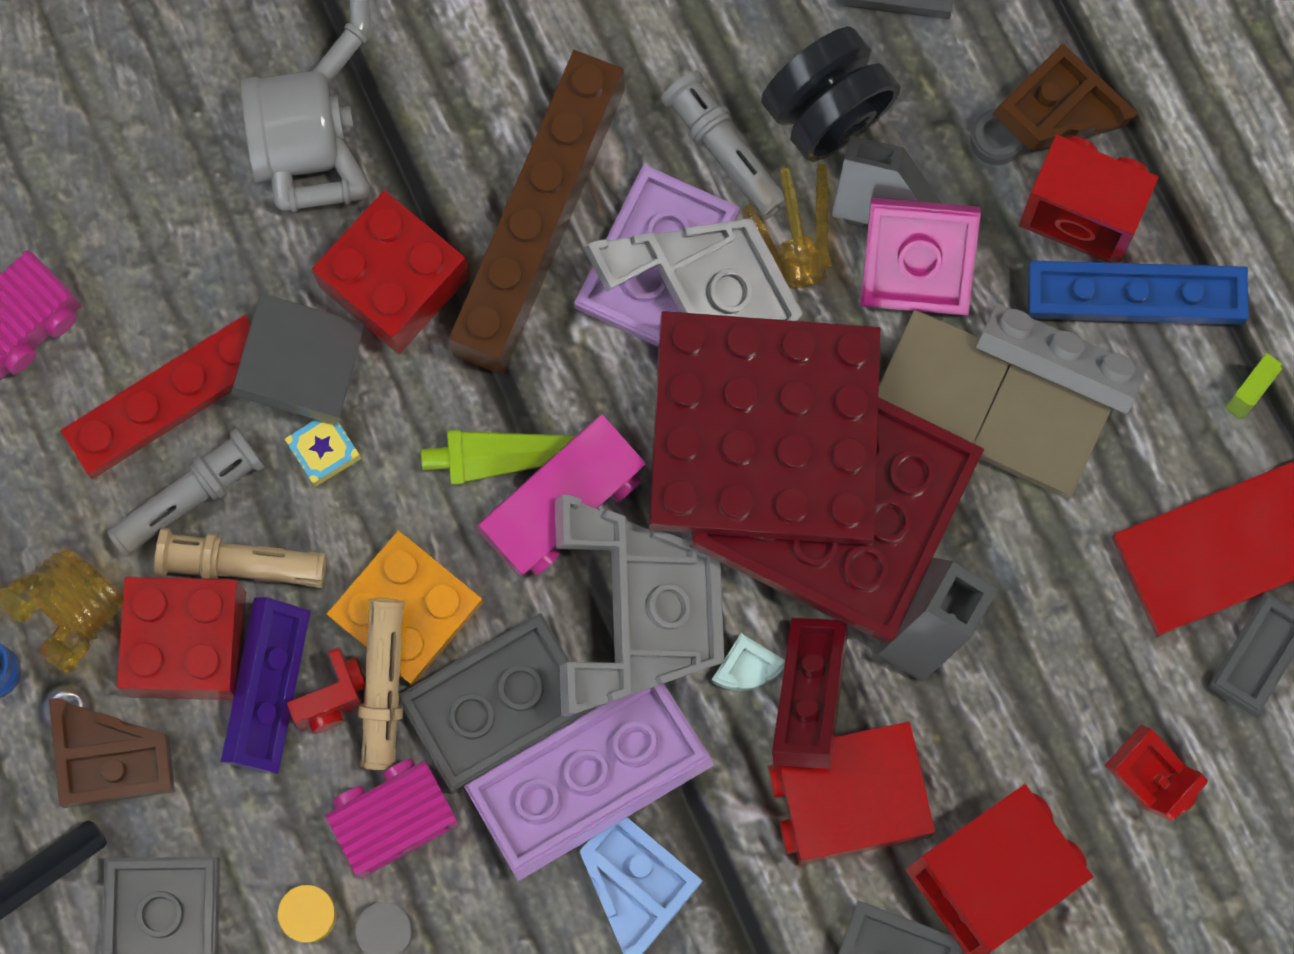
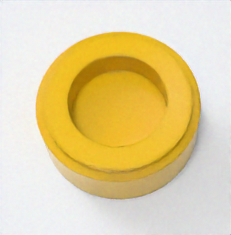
(307, 914)

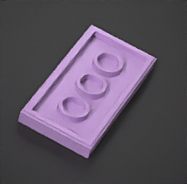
(587, 777)

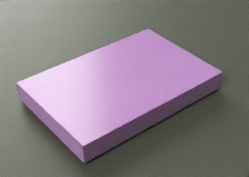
(657, 206)

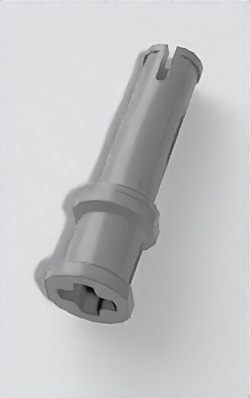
(711, 126)
(206, 479)

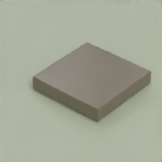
(942, 376)
(1041, 431)

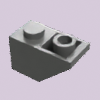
(877, 171)
(939, 619)

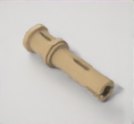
(213, 558)

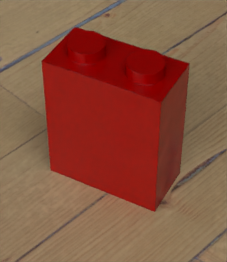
(860, 804)
(1000, 872)

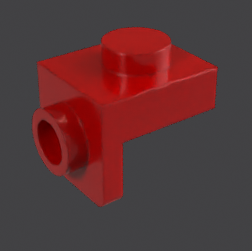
(325, 707)
(1155, 775)

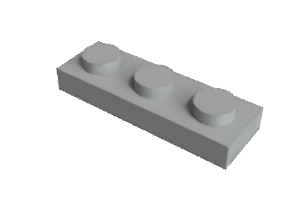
(1062, 358)

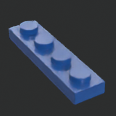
(1137, 292)

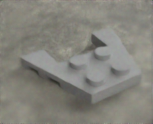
(705, 269)
(662, 607)

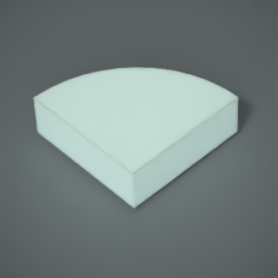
(748, 666)

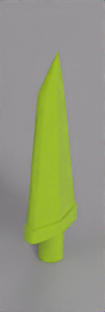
(491, 454)

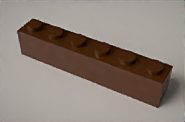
(537, 213)

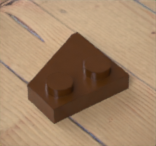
(1062, 100)
(106, 758)

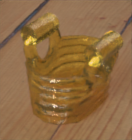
(72, 597)

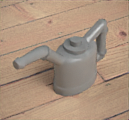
(300, 126)

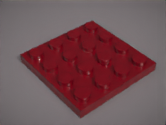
(765, 428)
(870, 586)

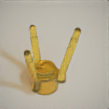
(800, 259)

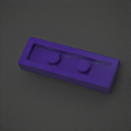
(265, 685)

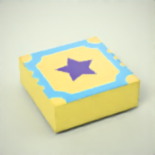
(322, 450)

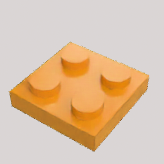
(433, 597)

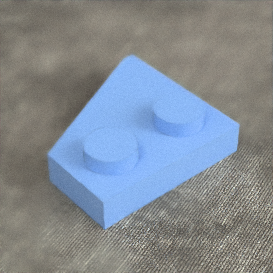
(636, 883)

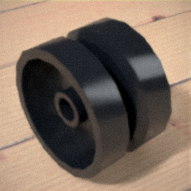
(830, 93)

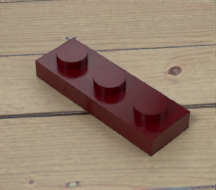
(810, 693)

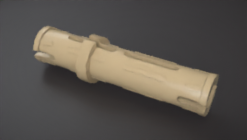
(381, 693)

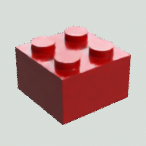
(1088, 199)
(391, 272)
(181, 638)

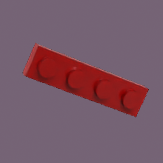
(158, 401)

